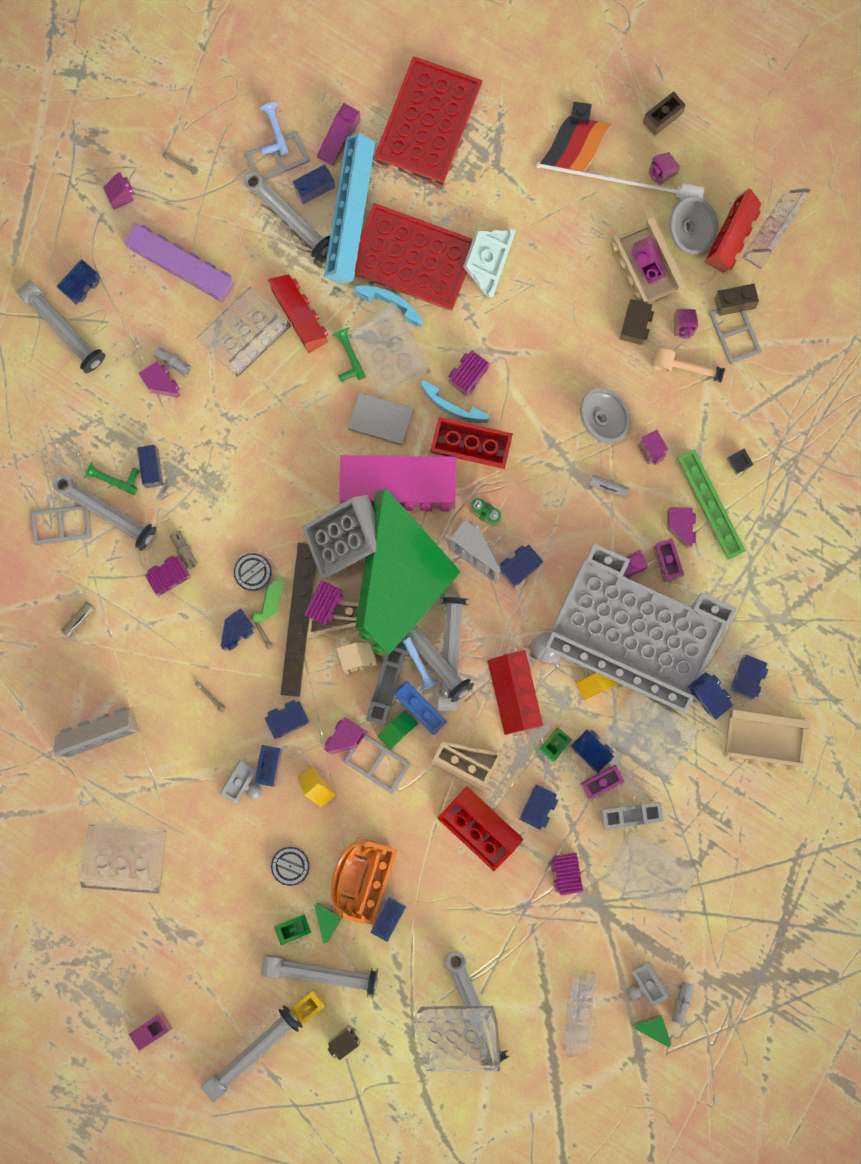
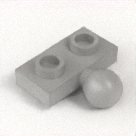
(239, 782)
(649, 984)

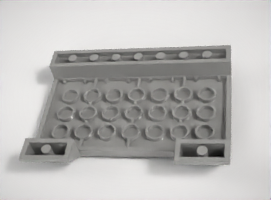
(636, 631)

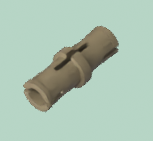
(183, 550)
(78, 619)

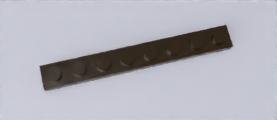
(298, 622)

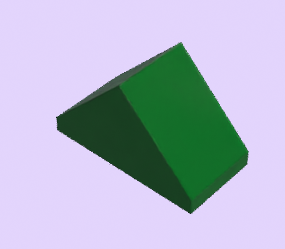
(397, 729)
(555, 744)
(327, 921)
(292, 929)
(654, 1028)

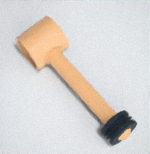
(666, 360)

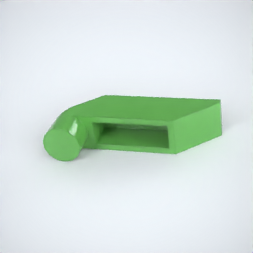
(270, 601)

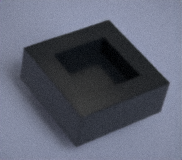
(581, 112)
(740, 461)

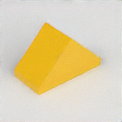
(594, 685)
(316, 787)
(309, 1006)

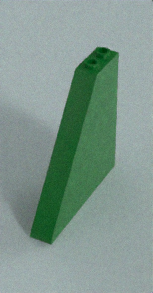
(399, 577)

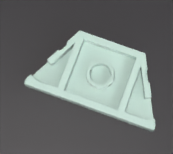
(488, 257)

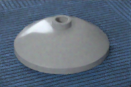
(700, 223)
(605, 415)

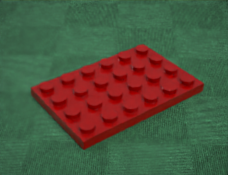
(428, 119)
(412, 256)

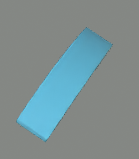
(369, 293)
(474, 415)

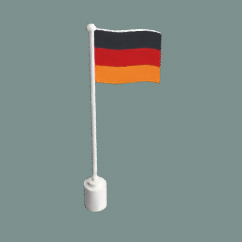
(577, 146)

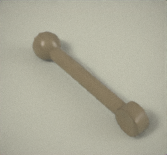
(194, 170)
(268, 645)
(221, 708)

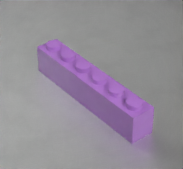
(179, 263)

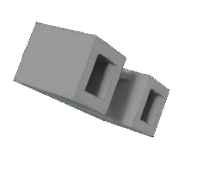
(632, 815)

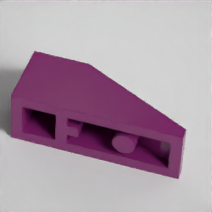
(341, 127)

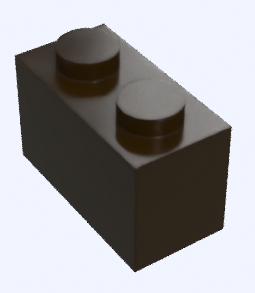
(664, 113)
(736, 299)
(636, 321)
(343, 1043)

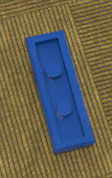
(419, 707)

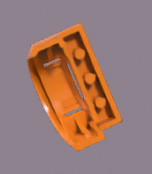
(348, 878)

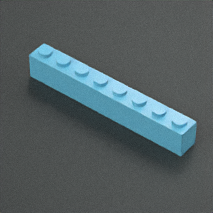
(349, 209)

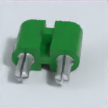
(485, 512)

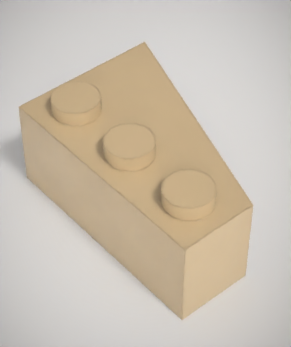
(344, 620)
(357, 657)
(467, 763)

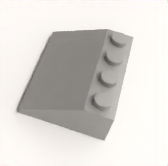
(342, 535)
(472, 548)
(95, 734)

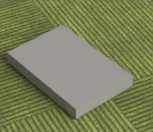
(380, 418)

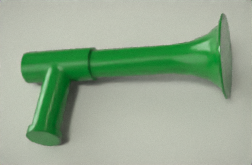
(357, 369)
(125, 486)

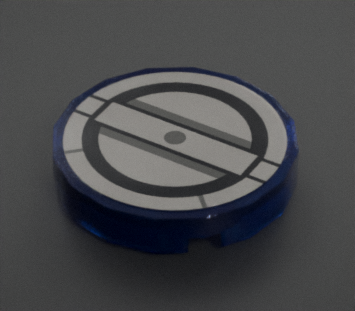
(252, 572)
(290, 866)

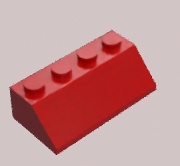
(733, 231)
(298, 313)
(471, 442)
(515, 692)
(480, 828)

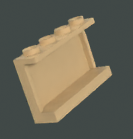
(659, 289)
(766, 739)

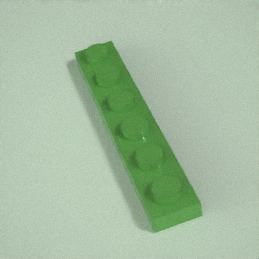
(711, 504)

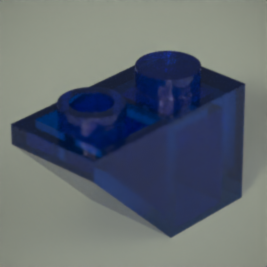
(235, 628)

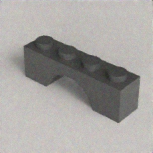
(386, 686)

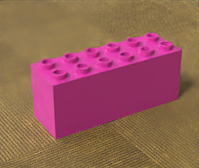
(412, 480)

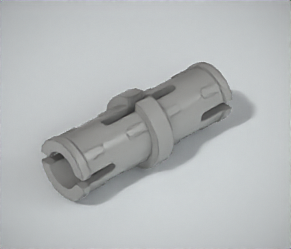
(172, 361)
(609, 486)
(686, 989)

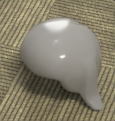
(538, 649)

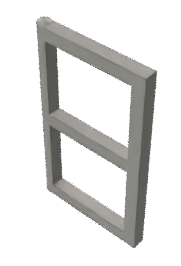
(282, 169)
(748, 327)
(61, 525)
(369, 775)

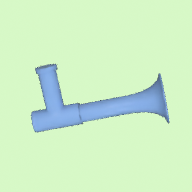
(269, 109)
(409, 646)

